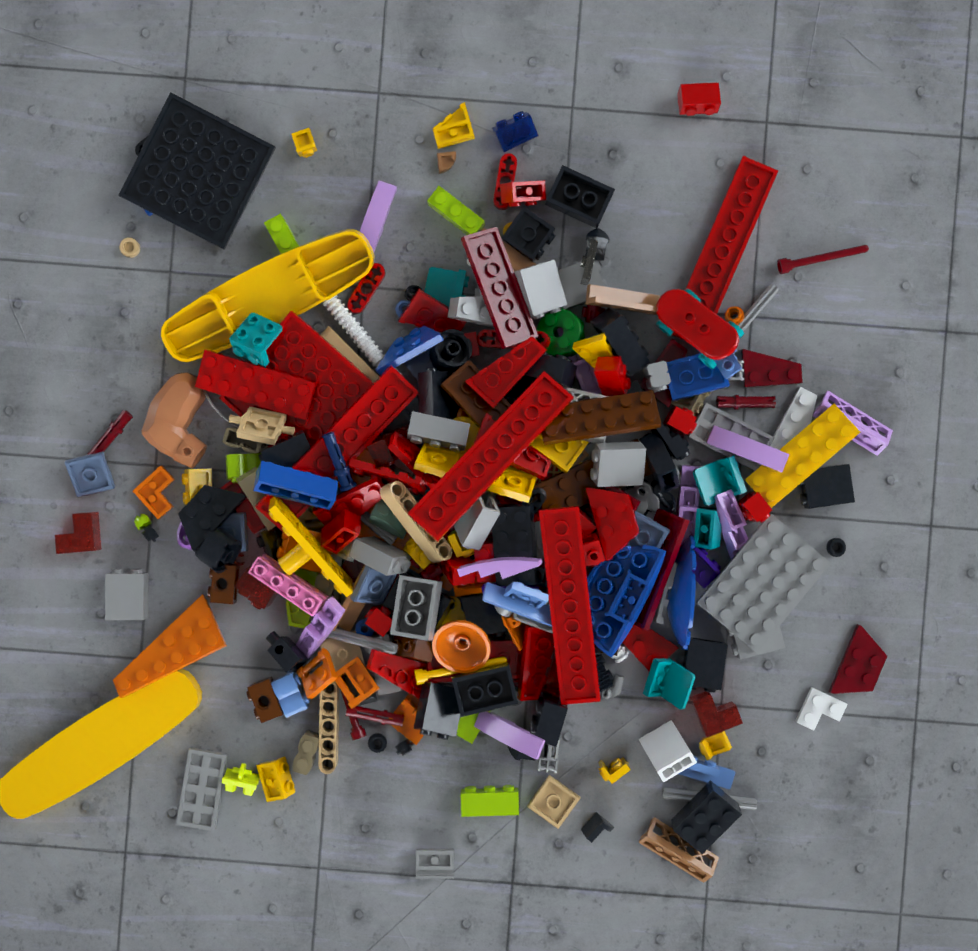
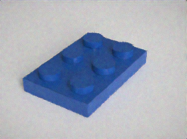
(692, 377)

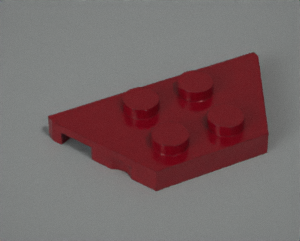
(859, 665)

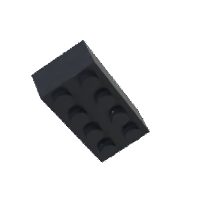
(515, 537)

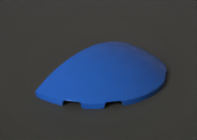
(620, 591)
(682, 594)

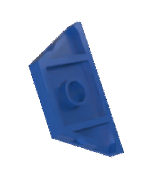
(408, 347)

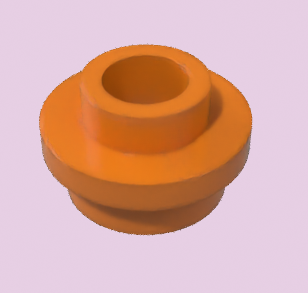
(734, 310)

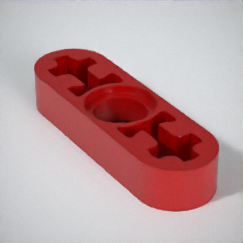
(502, 167)
(378, 279)

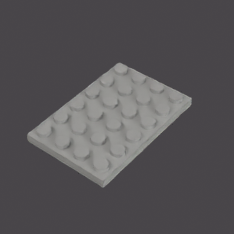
(763, 583)

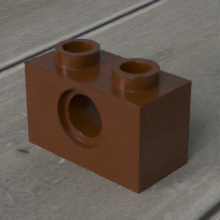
(224, 595)
(413, 648)
(262, 711)

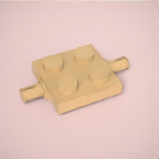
(261, 425)

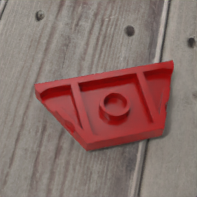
(613, 519)

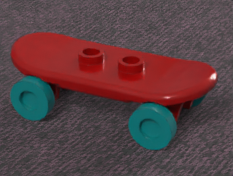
(698, 325)

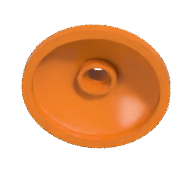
(458, 654)

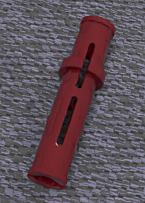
(745, 402)
(112, 432)
(397, 718)

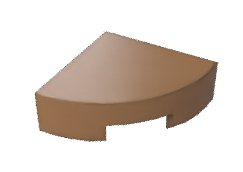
(446, 161)

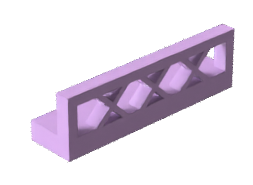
(869, 435)

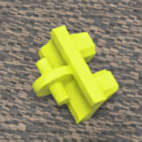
(241, 778)

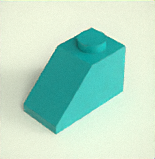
(707, 529)

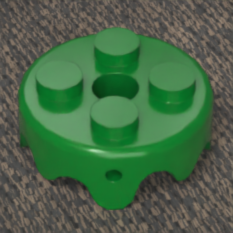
(572, 331)

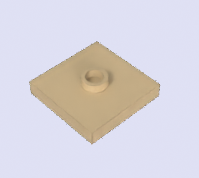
(342, 652)
(553, 801)

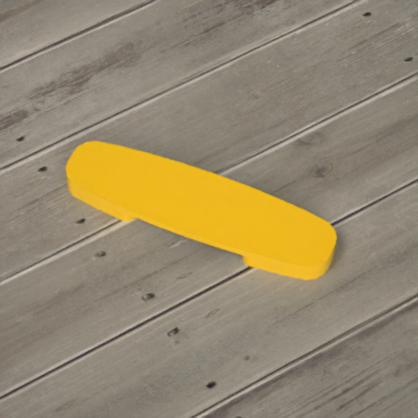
(271, 289)
(98, 744)

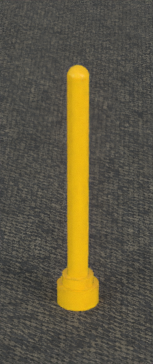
(423, 675)

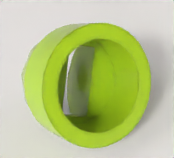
(142, 521)

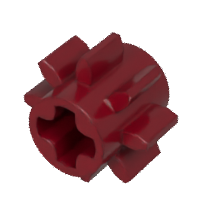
(591, 312)
(432, 572)

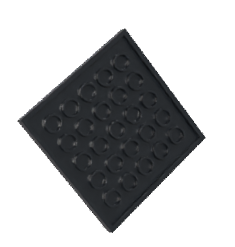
(197, 171)

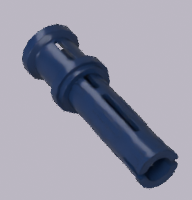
(341, 470)

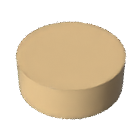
(129, 247)

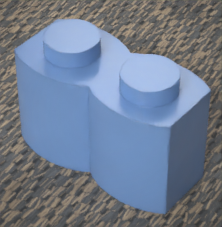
(290, 694)

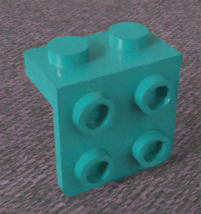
(446, 284)
(254, 338)
(719, 478)
(669, 681)

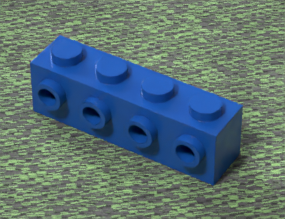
(295, 485)

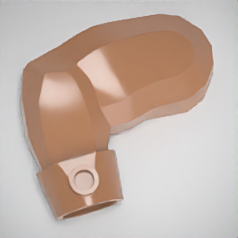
(170, 417)

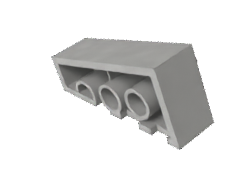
(470, 309)

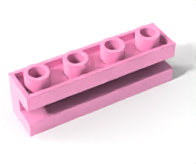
(289, 586)

